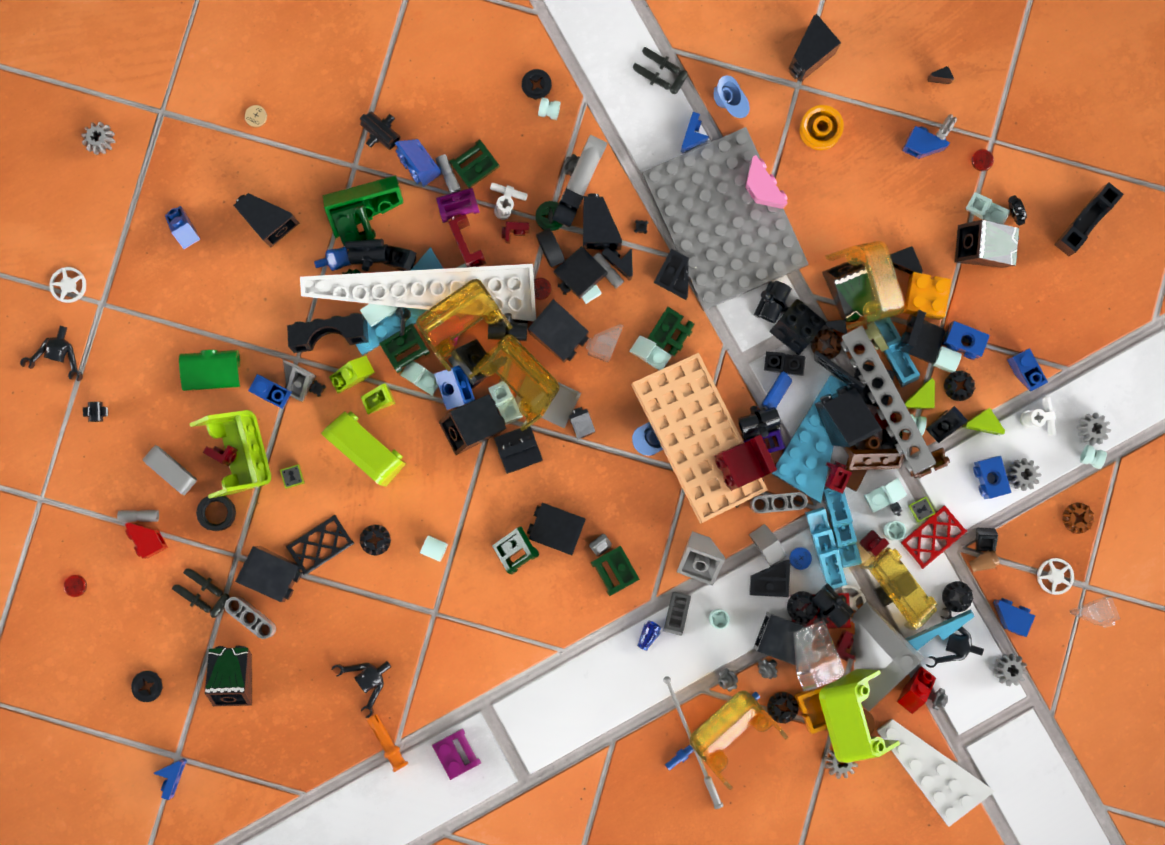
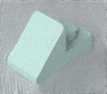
(650, 353)
(420, 377)
(885, 495)

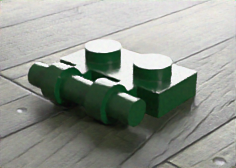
(666, 327)

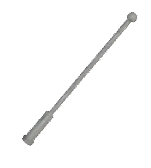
(708, 780)

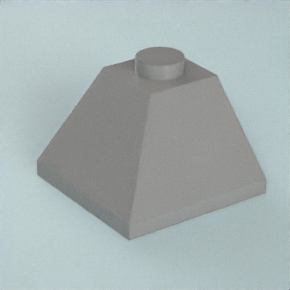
(701, 559)

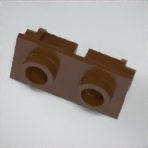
(941, 462)

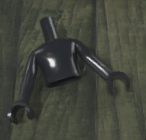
(56, 350)
(957, 644)
(367, 679)

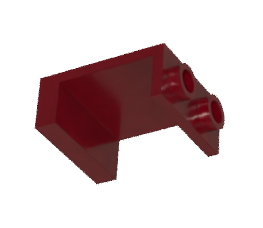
(745, 463)

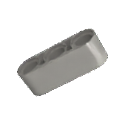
(169, 470)
(787, 498)
(240, 615)

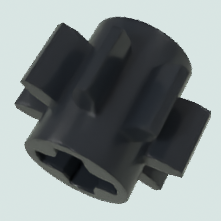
(95, 411)

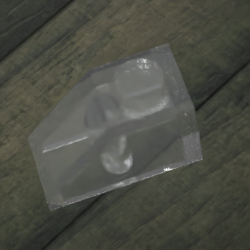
(604, 343)
(1099, 612)

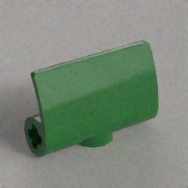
(209, 370)

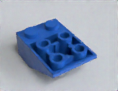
(418, 161)

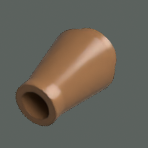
(985, 561)

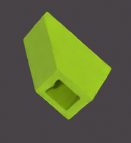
(351, 374)

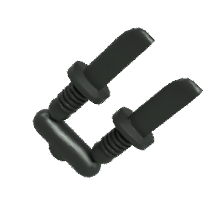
(663, 63)
(219, 606)

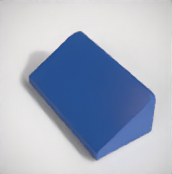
(777, 391)

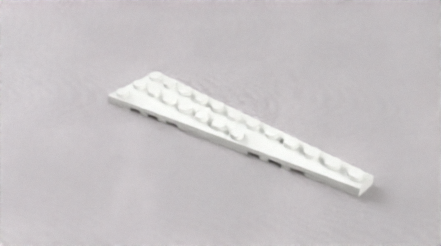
(422, 289)

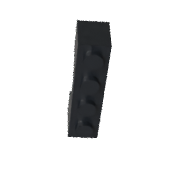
(1089, 217)
(304, 336)

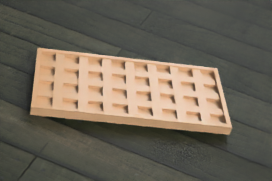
(692, 430)

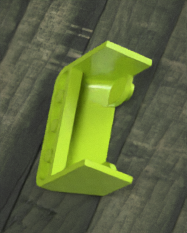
(243, 433)
(363, 448)
(846, 718)

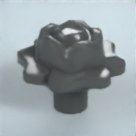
(570, 164)
(767, 669)
(728, 680)
(939, 699)

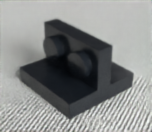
(467, 358)
(518, 449)

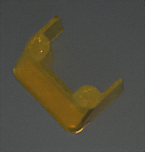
(882, 277)
(456, 315)
(522, 374)
(901, 587)
(726, 726)

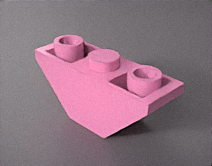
(763, 186)

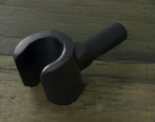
(407, 314)

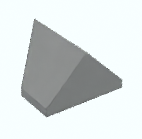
(297, 380)

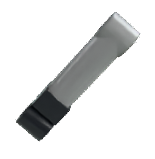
(579, 181)

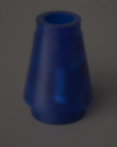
(648, 635)

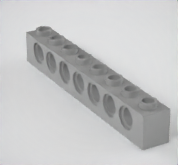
(859, 337)

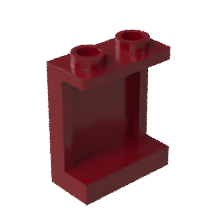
(456, 224)

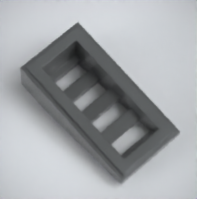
(600, 545)
(674, 630)

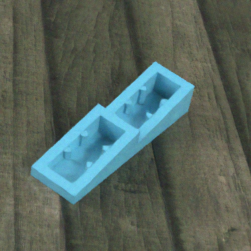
(899, 361)
(942, 629)

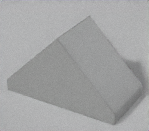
(768, 545)

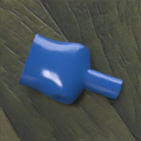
(334, 259)

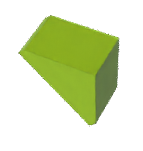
(924, 397)
(378, 399)
(985, 422)

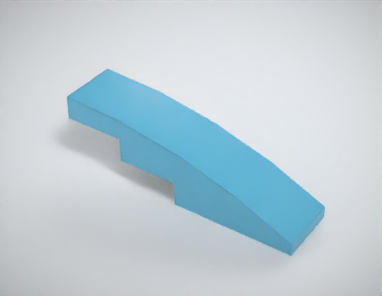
(842, 527)
(826, 548)

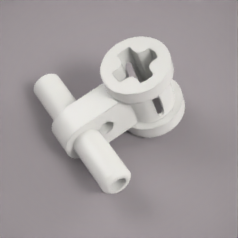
(506, 201)
(1039, 417)

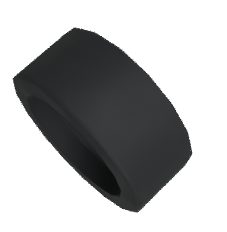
(550, 247)
(216, 527)

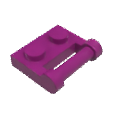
(457, 203)
(450, 757)

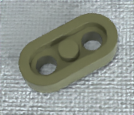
(875, 334)

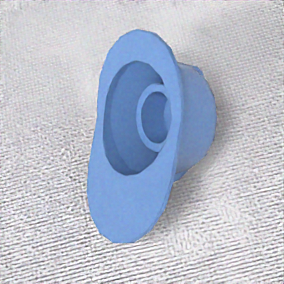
(731, 97)
(645, 440)

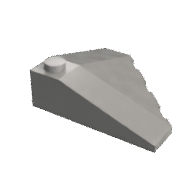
(882, 649)

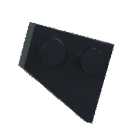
(674, 274)
(771, 581)

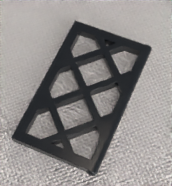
(838, 372)
(335, 550)

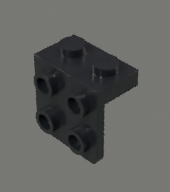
(797, 326)
(922, 338)

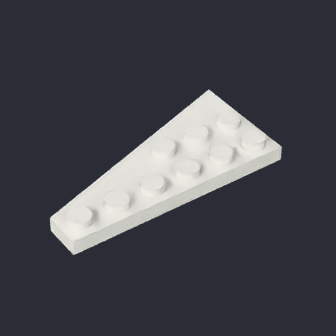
(942, 781)

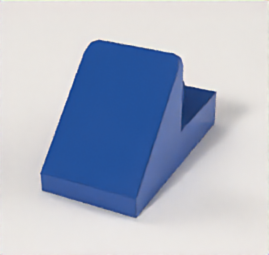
(692, 138)
(173, 774)

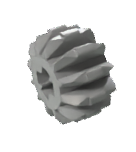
(92, 136)
(1100, 432)
(1026, 467)
(1010, 677)
(840, 769)

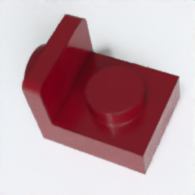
(517, 228)
(224, 457)
(838, 477)
(873, 543)
(844, 642)

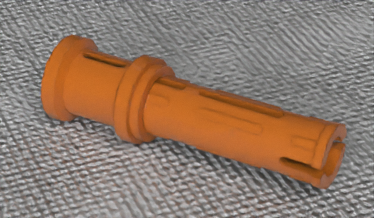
(391, 751)

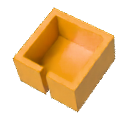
(927, 295)
(810, 704)

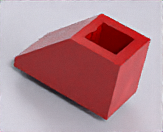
(147, 540)
(916, 690)

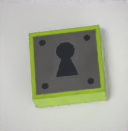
(292, 476)
(921, 509)

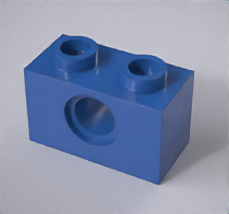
(976, 338)
(454, 387)
(1000, 485)

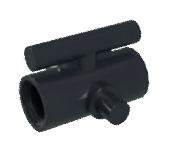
(379, 130)
(367, 252)
(773, 301)
(499, 330)
(759, 423)
(832, 606)

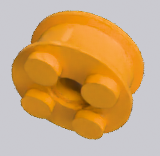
(821, 139)

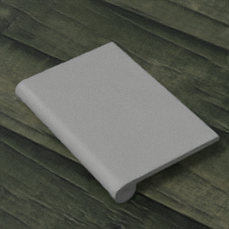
(561, 406)

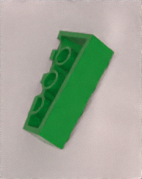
(377, 195)

